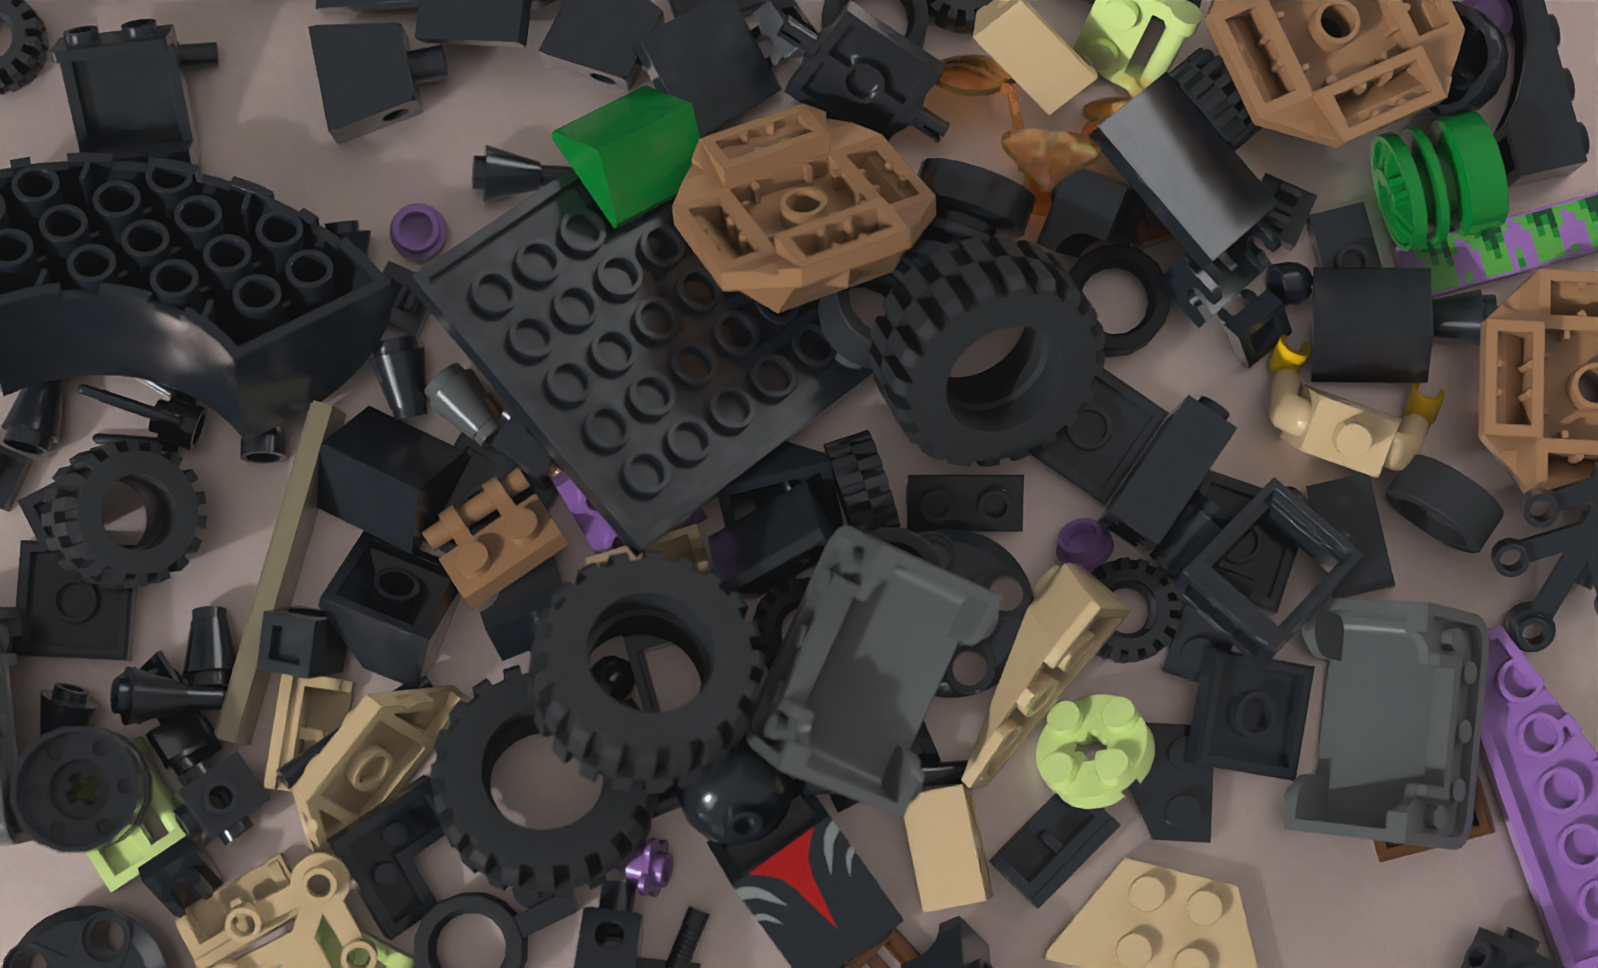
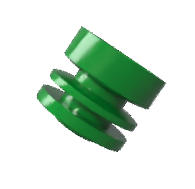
(1439, 180)

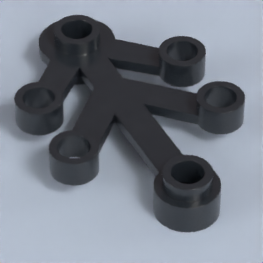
(1575, 541)

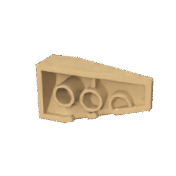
(1053, 646)

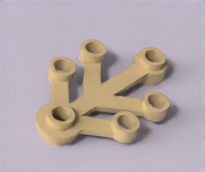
(300, 945)

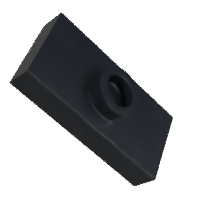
(1343, 237)

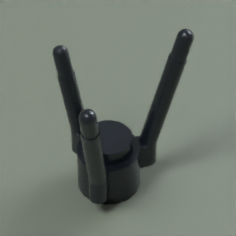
(175, 421)

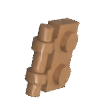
(501, 550)

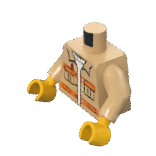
(1343, 428)

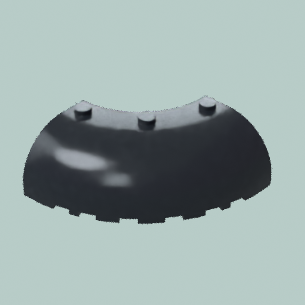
(180, 287)

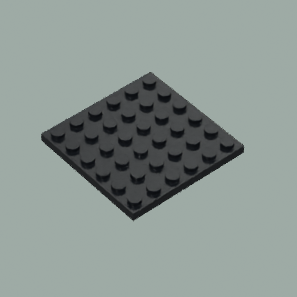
(631, 354)

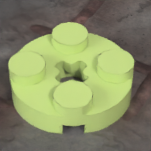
(1078, 725)

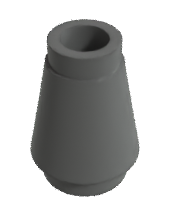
(464, 403)

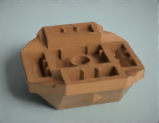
(1333, 89)
(799, 206)
(1530, 378)

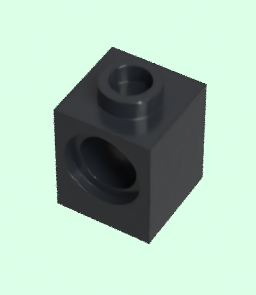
(300, 643)

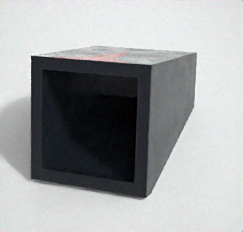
(809, 888)

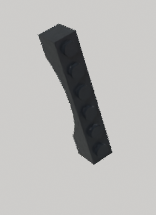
(1538, 122)

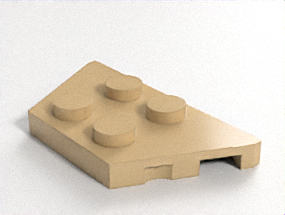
(370, 758)
(1156, 921)

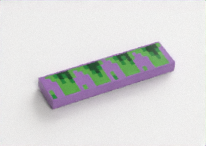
(1518, 246)

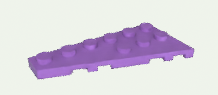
(1547, 796)

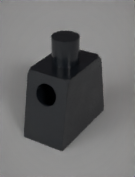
(595, 40)
(371, 76)
(611, 922)

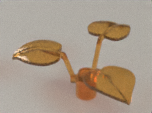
(1039, 154)

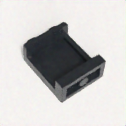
(128, 92)

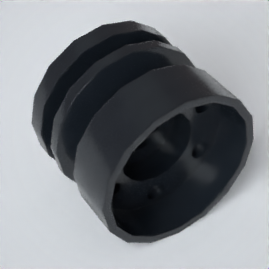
(968, 206)
(47, 782)

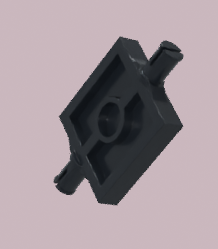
(864, 74)

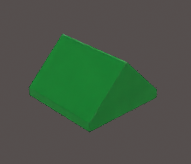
(632, 151)

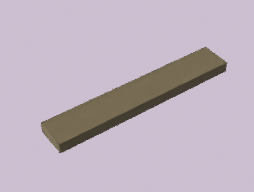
(278, 574)

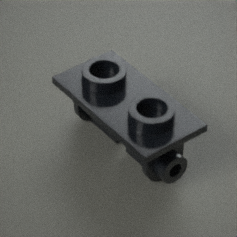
(965, 503)
(181, 737)

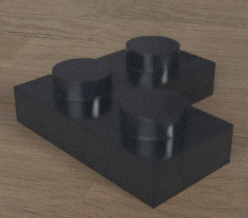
(380, 852)

